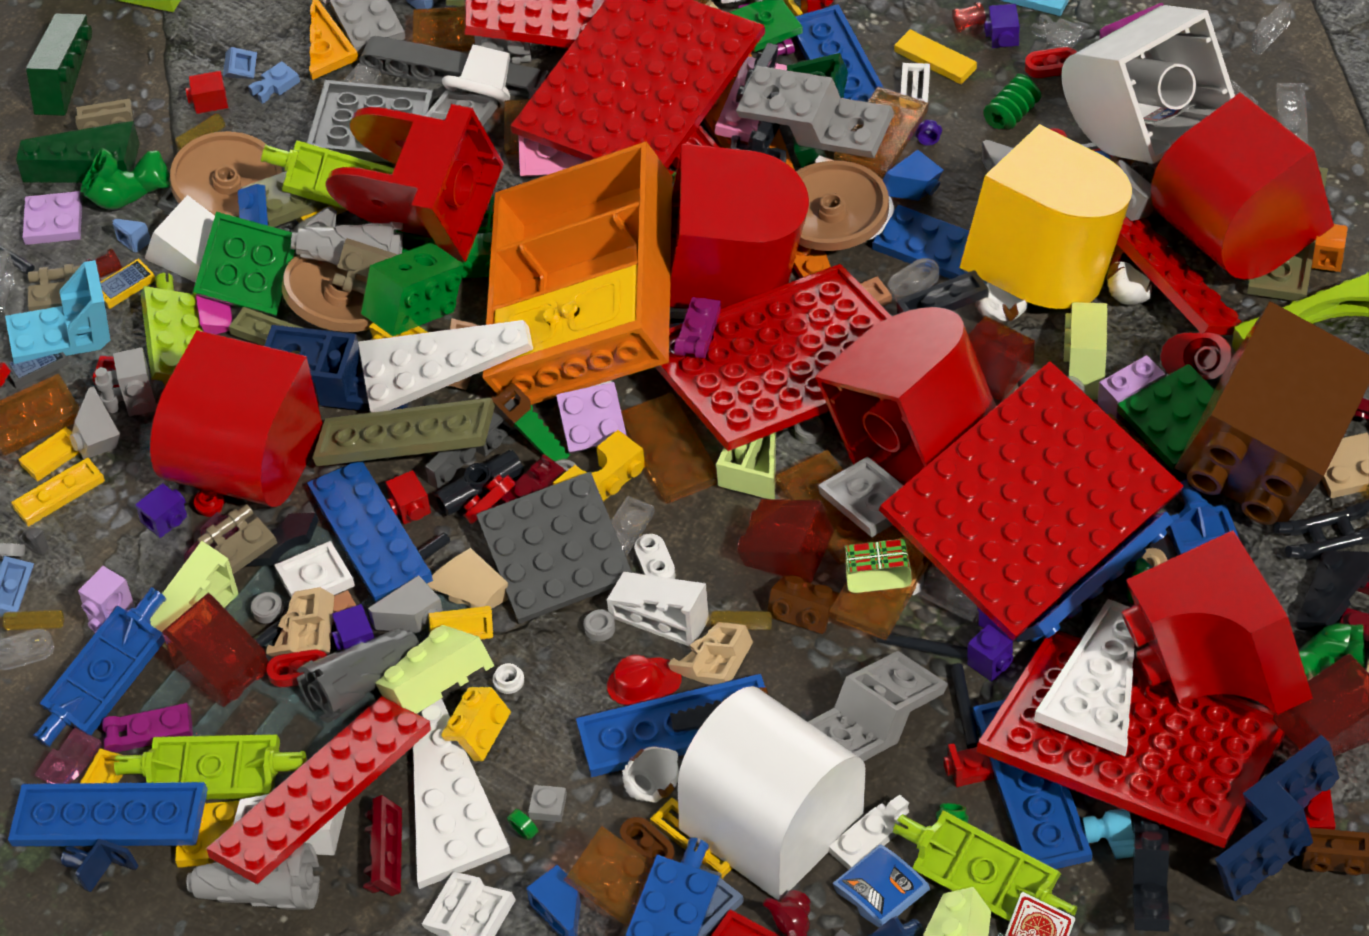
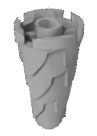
(327, 242)
(286, 887)

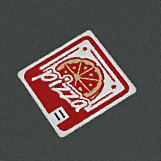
(1038, 918)

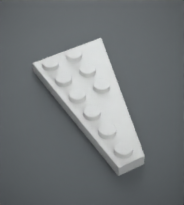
(421, 363)
(1095, 685)
(451, 808)

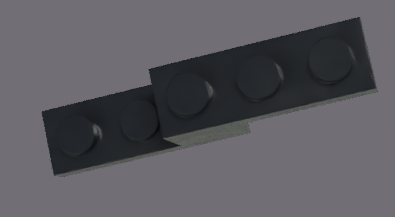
(763, 137)
(948, 295)
(1150, 875)

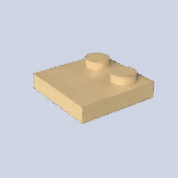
(1349, 467)

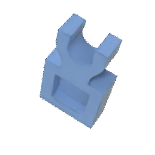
(277, 80)

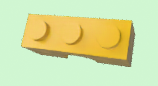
(620, 462)

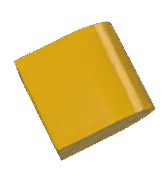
(1048, 221)

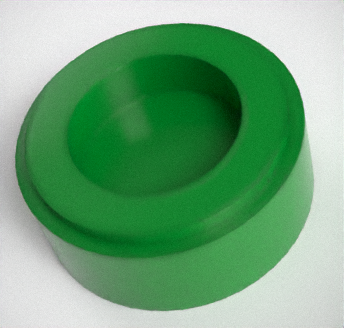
(522, 824)

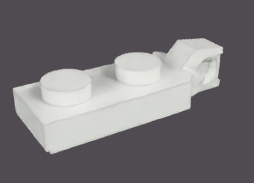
(869, 832)

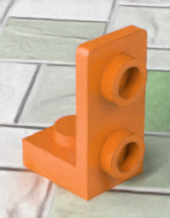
(1330, 249)

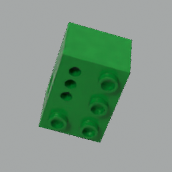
(412, 288)

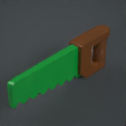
(528, 423)

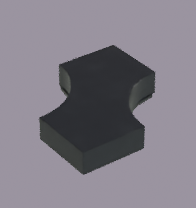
(292, 532)

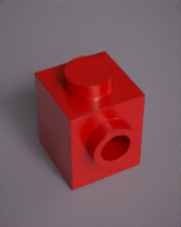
(207, 92)
(408, 497)

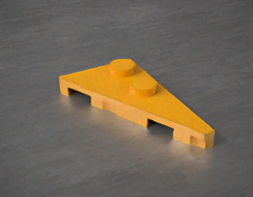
(328, 44)

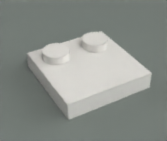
(315, 569)

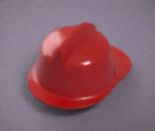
(1203, 351)
(642, 680)

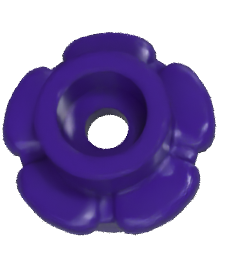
(928, 132)

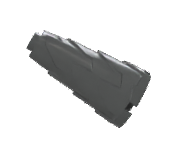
(347, 676)

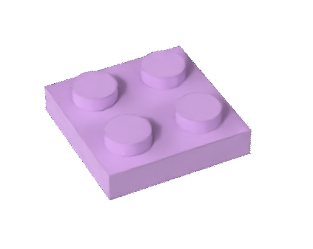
(52, 218)
(590, 416)

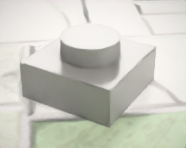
(547, 803)

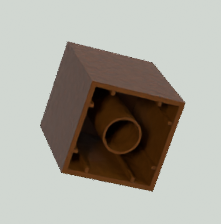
(1276, 416)

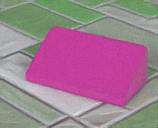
(214, 315)

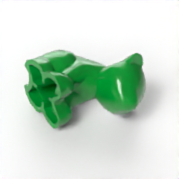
(114, 188)
(1331, 645)

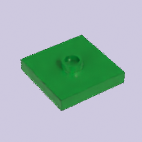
(776, 17)

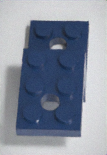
(332, 362)
(1278, 818)

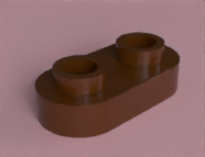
(652, 841)

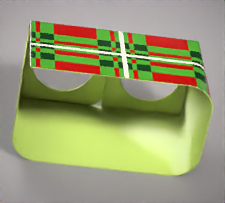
(877, 566)

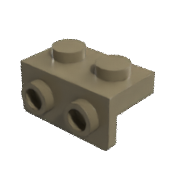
(104, 114)

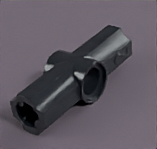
(475, 480)

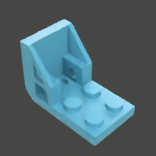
(70, 328)

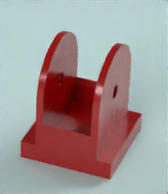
(439, 176)

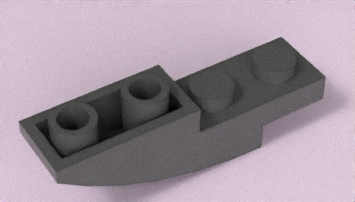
(447, 463)

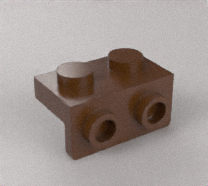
(801, 603)
(1337, 851)

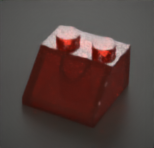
(1001, 354)

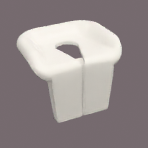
(483, 74)

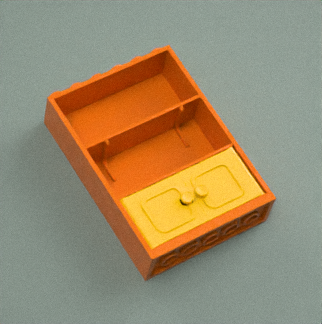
(586, 272)

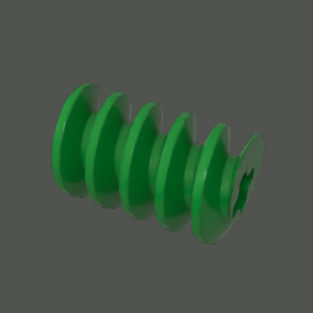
(1012, 103)

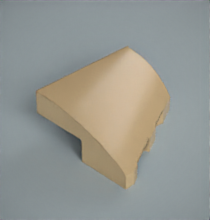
(470, 581)
(306, 623)
(715, 655)

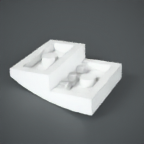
(468, 908)

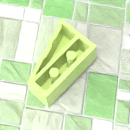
(1086, 344)
(749, 468)
(202, 573)
(432, 667)
(960, 915)

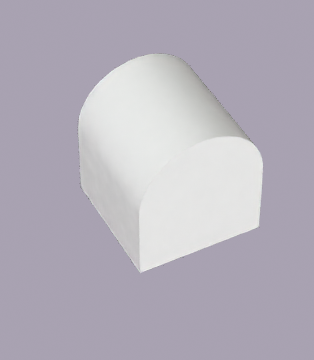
(1145, 66)
(767, 790)

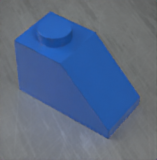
(913, 177)
(556, 901)

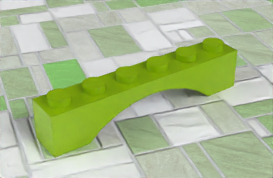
(1346, 299)

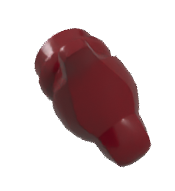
(790, 913)

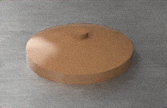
(217, 167)
(844, 205)
(314, 298)

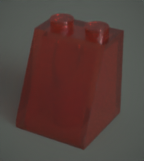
(786, 537)
(214, 651)
(1335, 712)

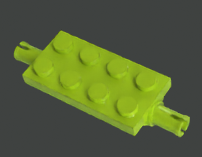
(309, 168)
(169, 325)
(227, 764)
(967, 857)

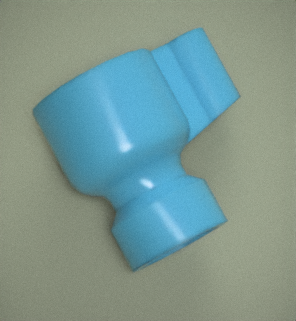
(1115, 827)

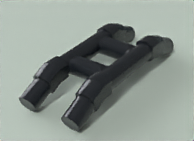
(1320, 543)

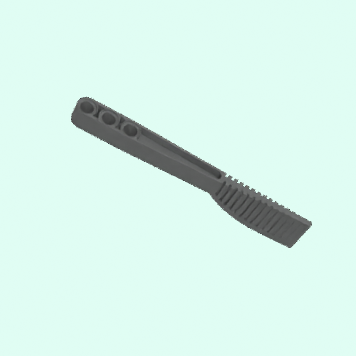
(433, 63)

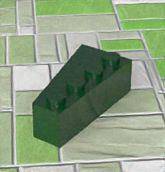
(57, 63)
(827, 66)
(70, 154)

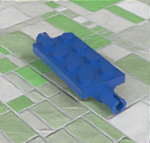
(1198, 521)
(103, 670)
(675, 896)

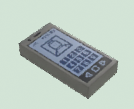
(28, 371)

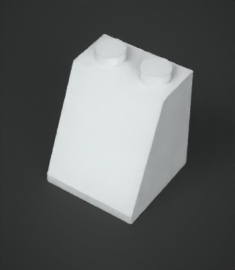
(181, 239)

